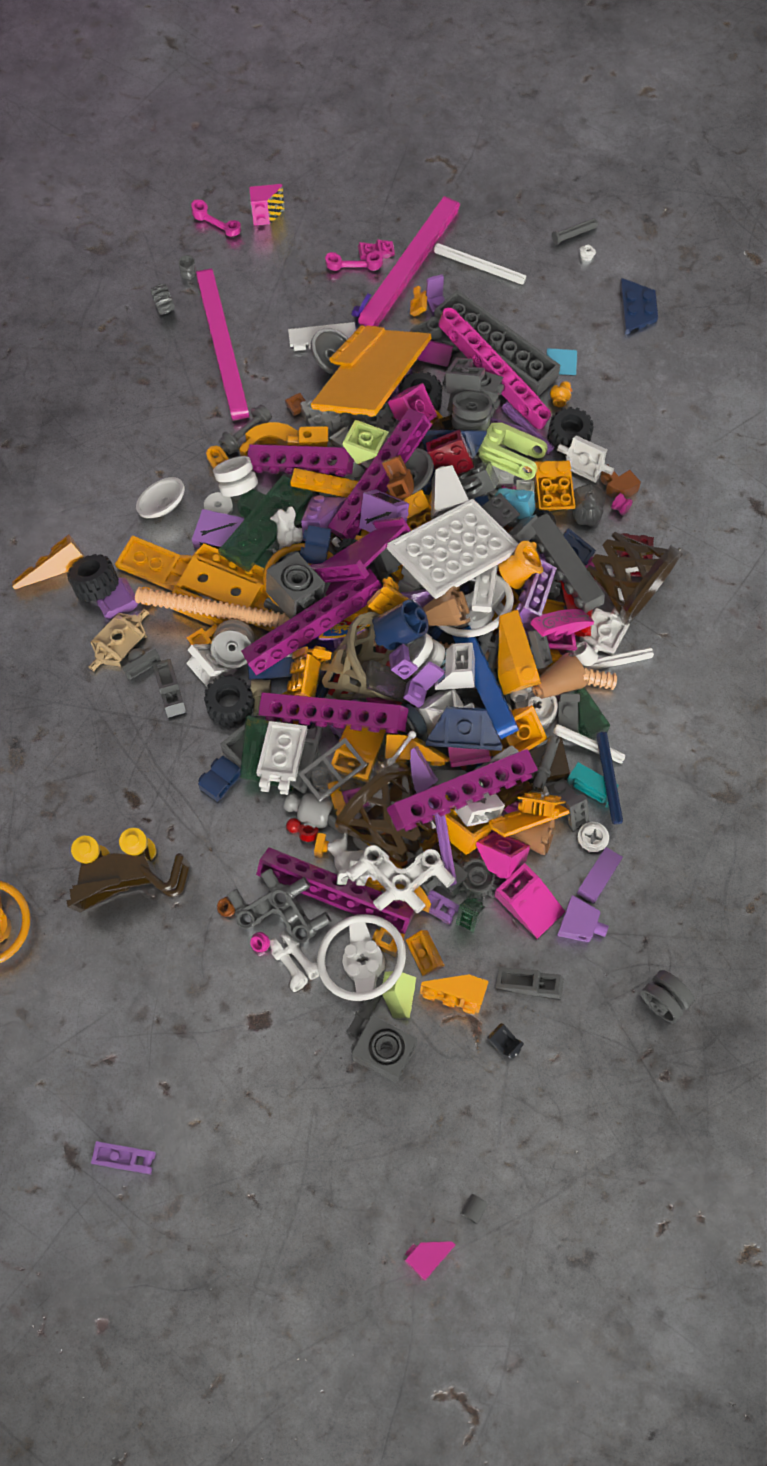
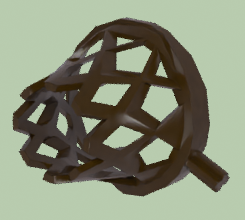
(653, 572)
(392, 840)

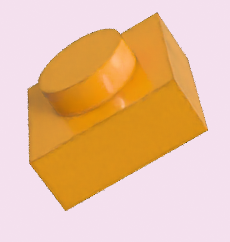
(321, 845)

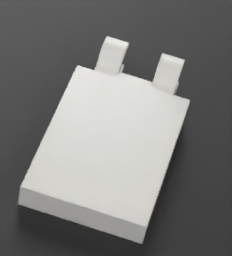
(281, 755)

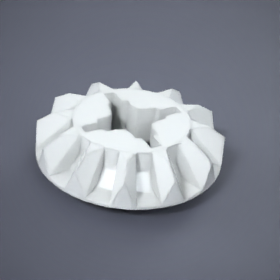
(601, 833)

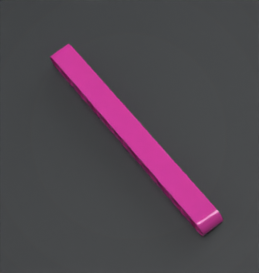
(409, 262)
(222, 344)

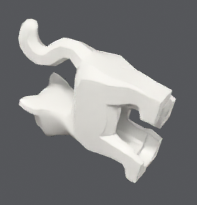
(346, 859)

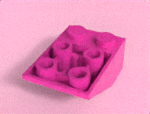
(529, 901)

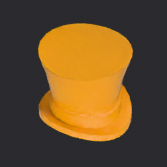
(521, 565)

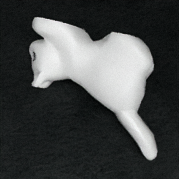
(286, 531)

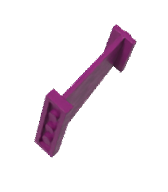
(353, 560)

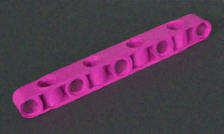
(484, 356)

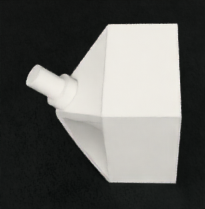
(435, 705)

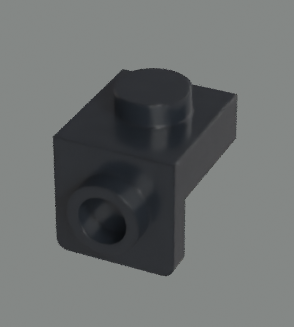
(505, 1041)

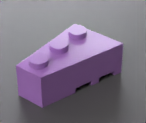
(321, 511)

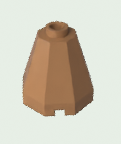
(448, 609)

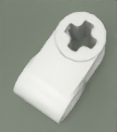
(584, 653)

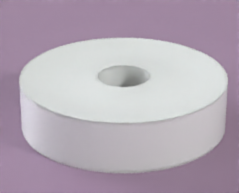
(217, 499)

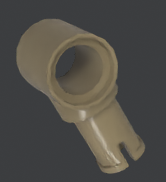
(258, 687)

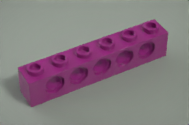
(293, 454)

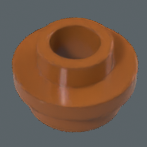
(225, 907)

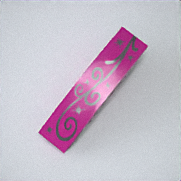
(562, 622)

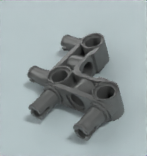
(289, 910)

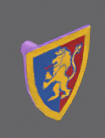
(338, 632)

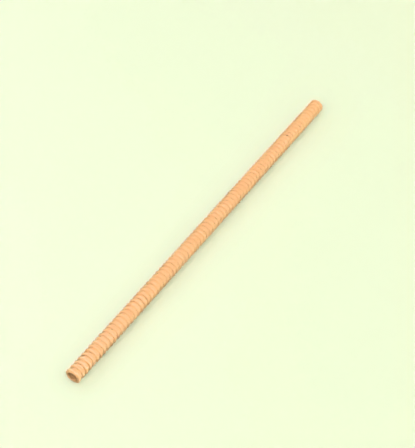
(277, 619)

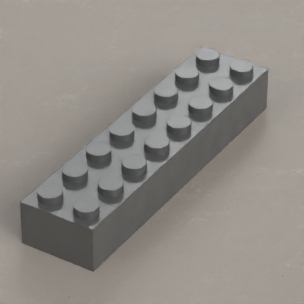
(524, 358)

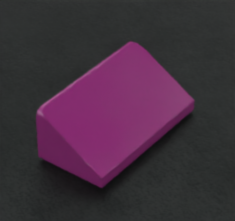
(436, 353)

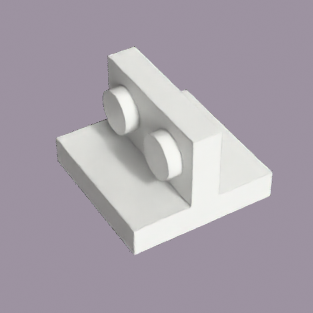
(205, 665)

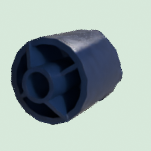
(400, 625)

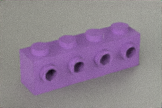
(535, 594)

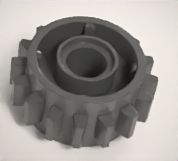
(481, 888)

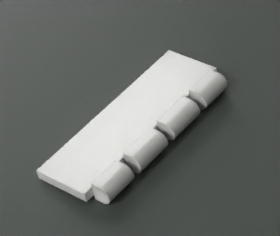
(302, 336)

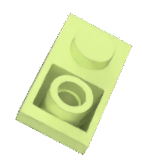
(400, 995)

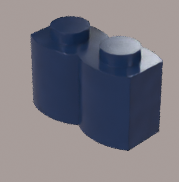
(316, 544)
(219, 778)

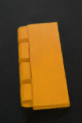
(356, 345)
(518, 821)

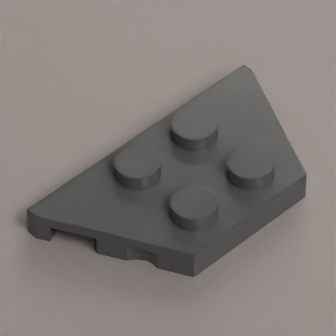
(308, 757)

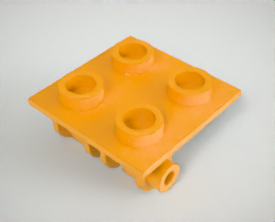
(534, 799)

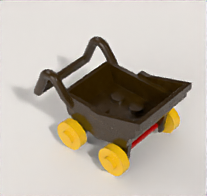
(108, 873)

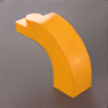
(267, 434)

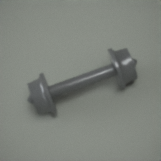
(229, 443)

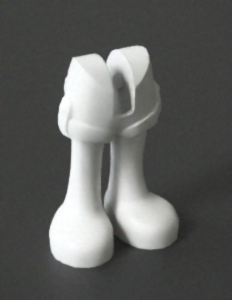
(298, 979)

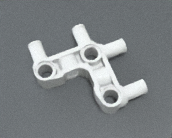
(411, 877)

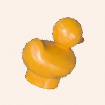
(561, 394)

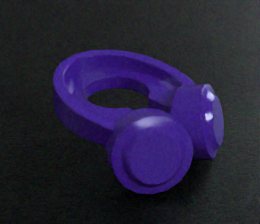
(358, 309)

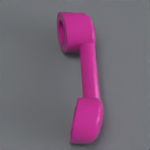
(200, 212)
(373, 261)

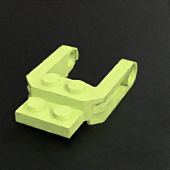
(515, 439)

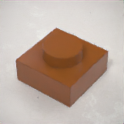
(293, 403)

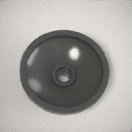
(324, 345)
(421, 468)

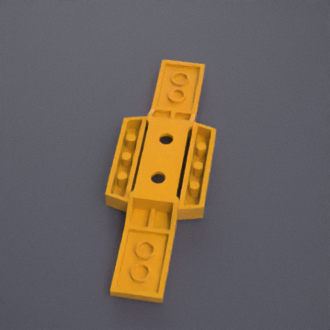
(182, 571)

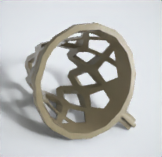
(345, 656)

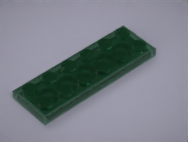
(257, 530)

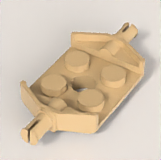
(113, 651)

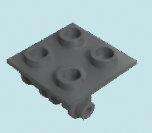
(502, 511)

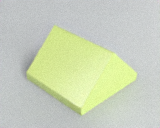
(364, 441)

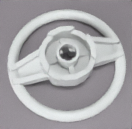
(482, 621)
(359, 949)

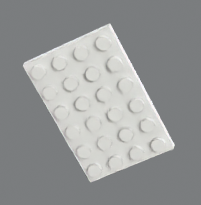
(453, 548)

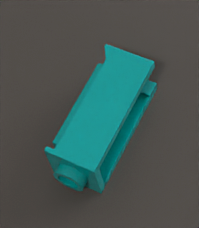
(589, 783)

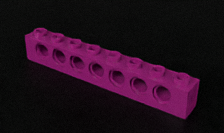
(401, 442)
(310, 623)
(395, 721)
(401, 811)
(324, 887)

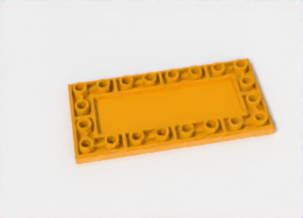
(373, 376)

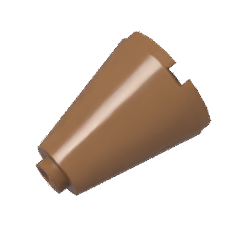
(561, 677)
(537, 837)

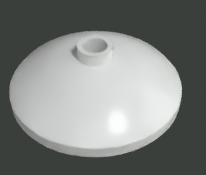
(160, 498)

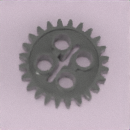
(383, 419)

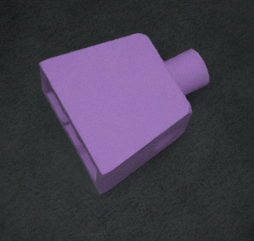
(581, 921)

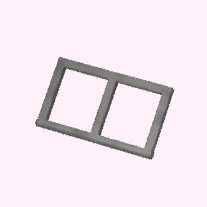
(324, 758)

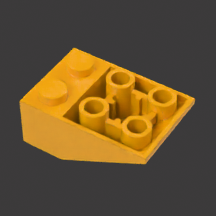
(554, 485)
(418, 511)
(304, 676)
(395, 741)
(365, 744)
(461, 991)

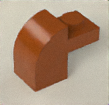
(401, 479)
(626, 484)

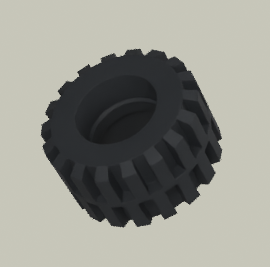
(430, 382)
(569, 419)
(93, 577)
(224, 687)

